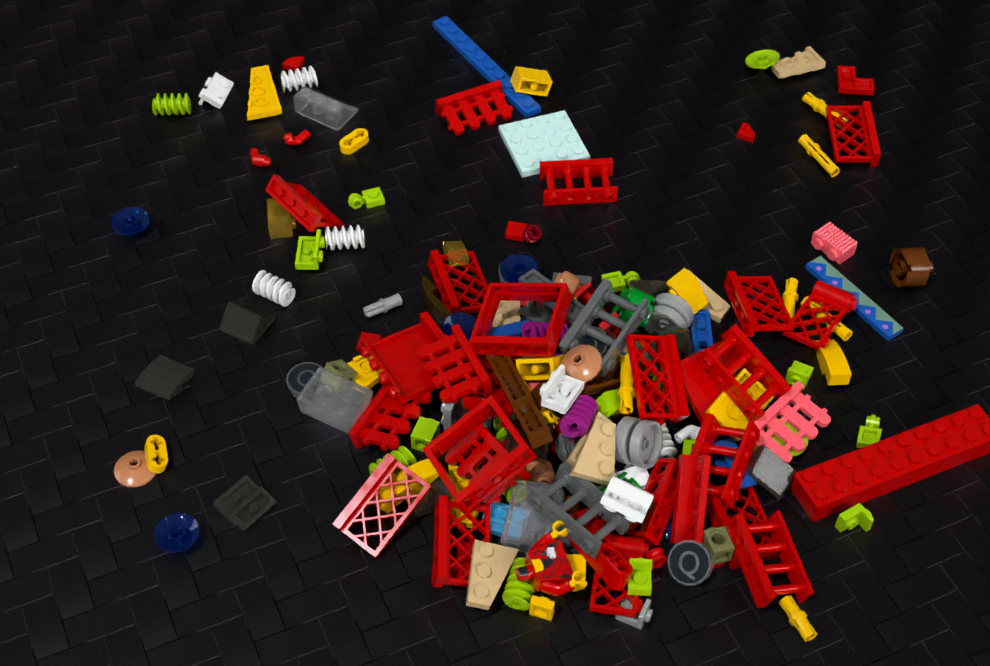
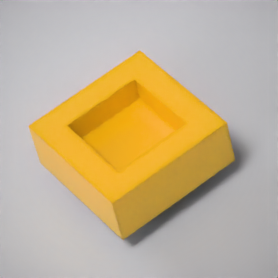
(542, 607)

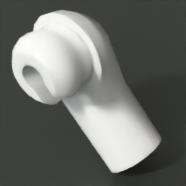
(689, 431)

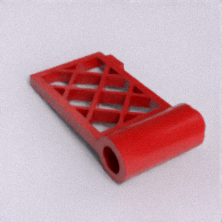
(830, 299)
(630, 548)

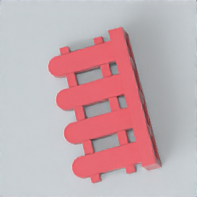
(790, 415)

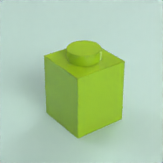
(609, 404)
(424, 432)

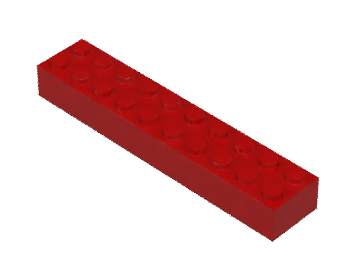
(892, 463)

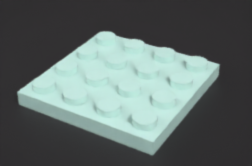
(542, 139)

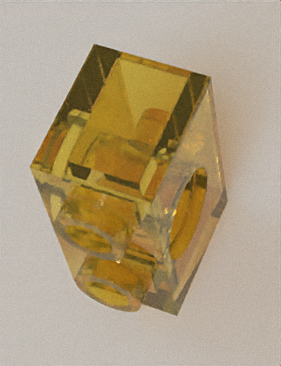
(279, 220)

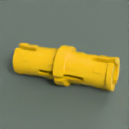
(798, 618)

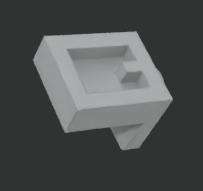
(644, 616)

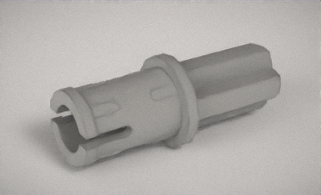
(383, 305)

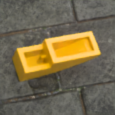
(833, 364)
(423, 469)

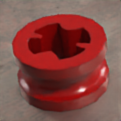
(657, 557)

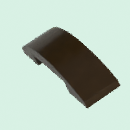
(434, 305)

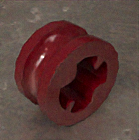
(532, 233)

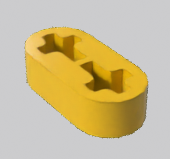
(354, 141)
(160, 454)

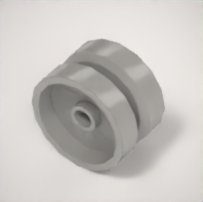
(669, 310)
(638, 442)

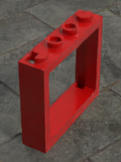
(520, 346)
(498, 473)

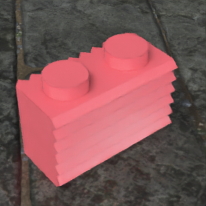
(834, 243)

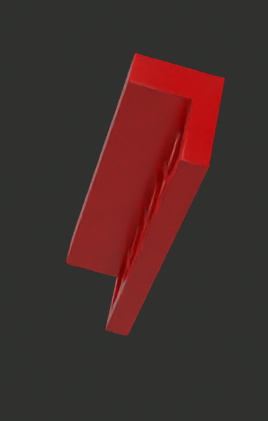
(690, 498)
(662, 503)

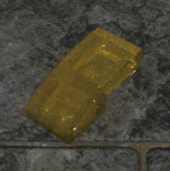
(455, 252)

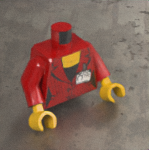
(549, 567)

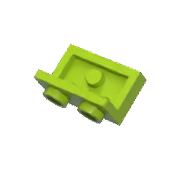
(310, 251)

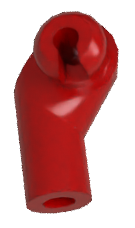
(296, 140)
(259, 160)

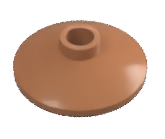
(587, 367)
(132, 475)

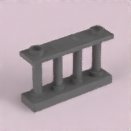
(593, 310)
(534, 312)
(589, 495)

